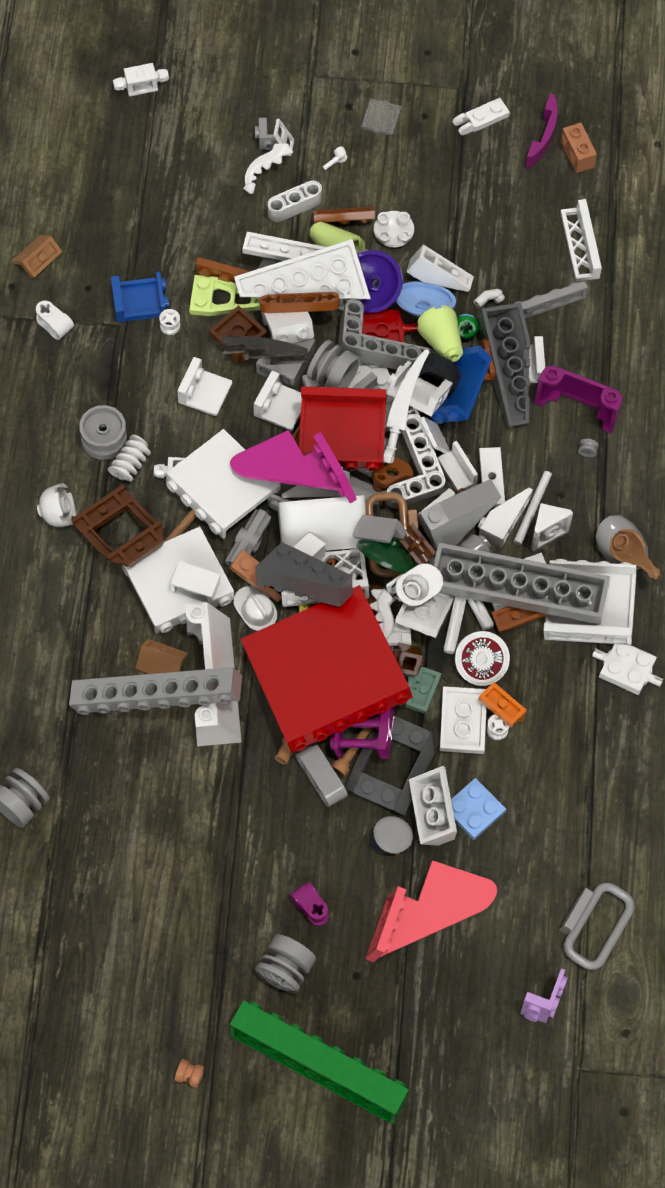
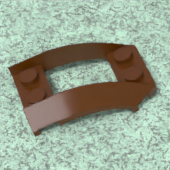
(107, 509)

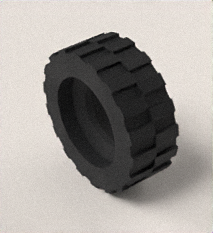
(444, 368)

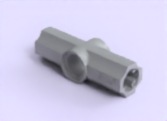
(250, 536)

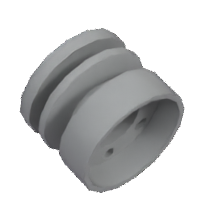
(333, 366)
(23, 793)
(286, 964)

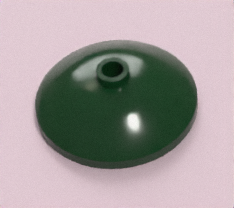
(387, 554)

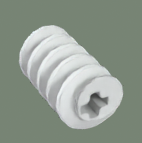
(129, 458)

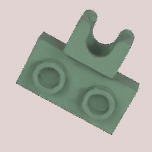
(422, 688)

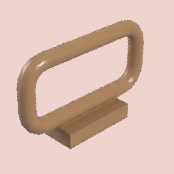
(406, 516)

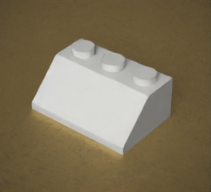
(433, 807)

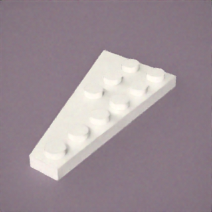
(323, 270)

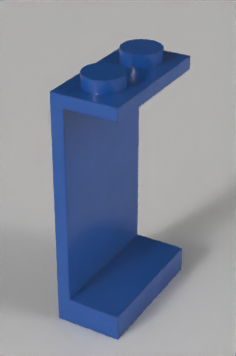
(473, 368)

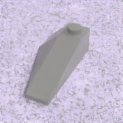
(456, 516)

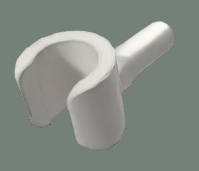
(341, 157)

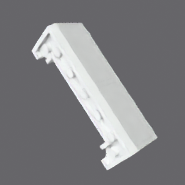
(217, 721)

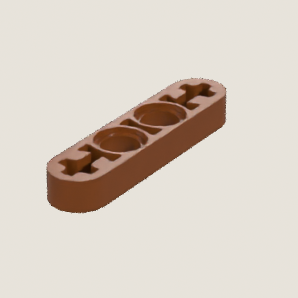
(299, 302)

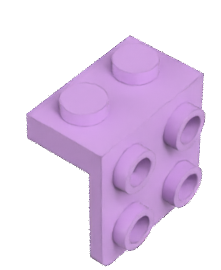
(539, 1008)

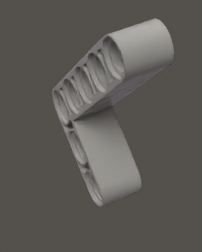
(371, 348)

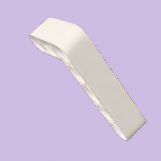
(418, 455)

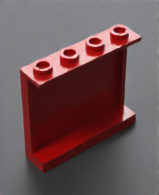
(349, 421)

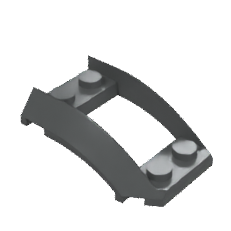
(382, 792)

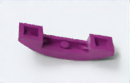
(538, 149)

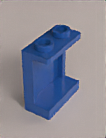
(139, 298)

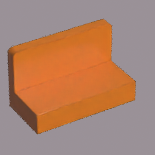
(502, 705)

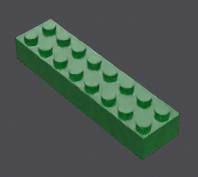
(319, 1062)

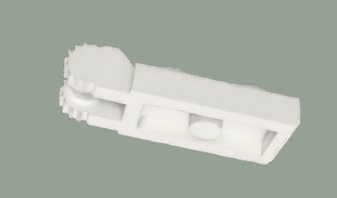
(481, 116)

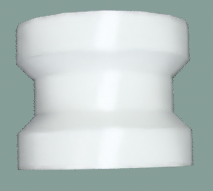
(169, 316)
(495, 721)

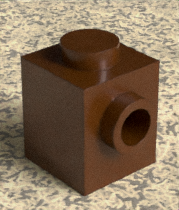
(408, 658)

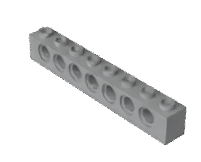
(124, 687)

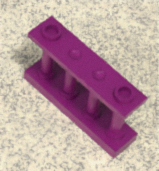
(381, 743)

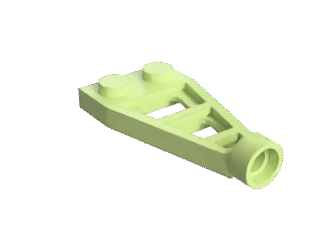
(202, 297)

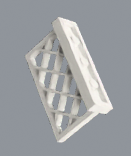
(342, 556)

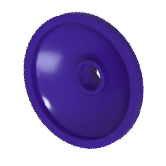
(389, 274)

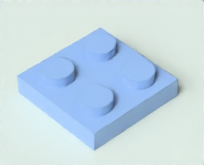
(476, 809)

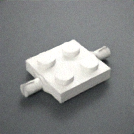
(627, 667)

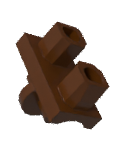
(417, 545)

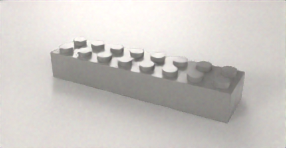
(522, 583)

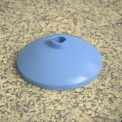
(420, 296)

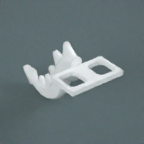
(274, 156)
(382, 606)

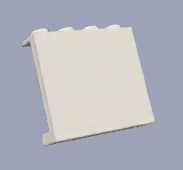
(213, 488)
(154, 574)
(618, 610)

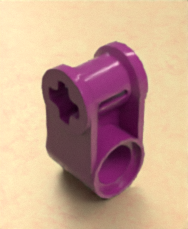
(309, 901)

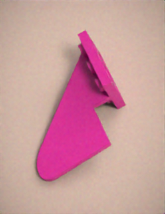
(283, 462)

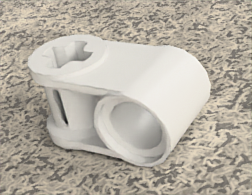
(53, 319)

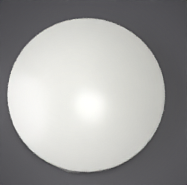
(394, 228)

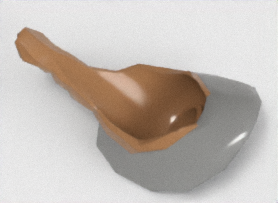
(622, 542)

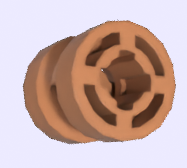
(189, 1073)

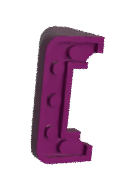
(557, 382)

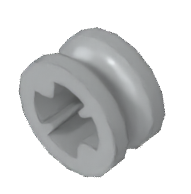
(588, 448)

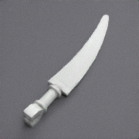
(399, 410)

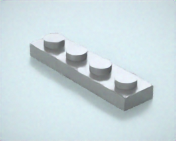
(554, 299)

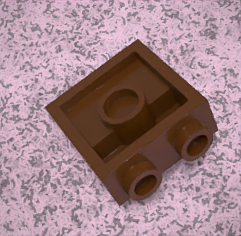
(237, 323)

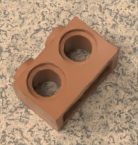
(578, 147)

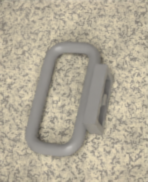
(578, 916)

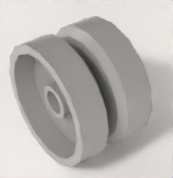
(103, 432)

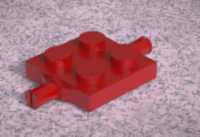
(386, 325)

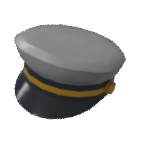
(391, 836)

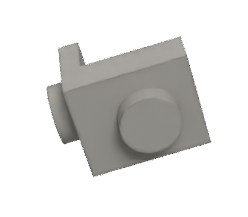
(265, 141)

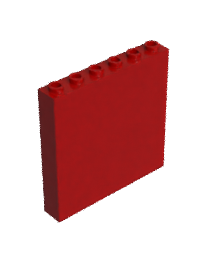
(326, 670)

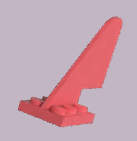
(444, 900)

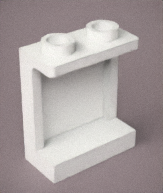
(289, 326)
(425, 396)

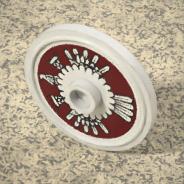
(482, 658)

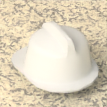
(419, 584)
(255, 608)

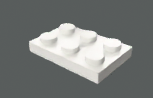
(427, 616)
(462, 720)

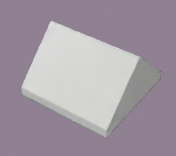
(550, 525)

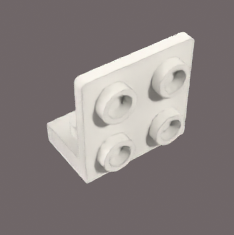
(203, 389)
(278, 403)

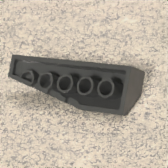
(509, 349)

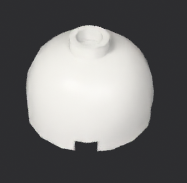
(57, 506)

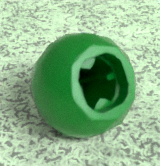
(468, 326)

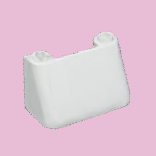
(327, 519)

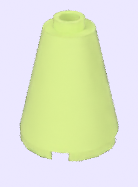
(328, 235)
(441, 331)

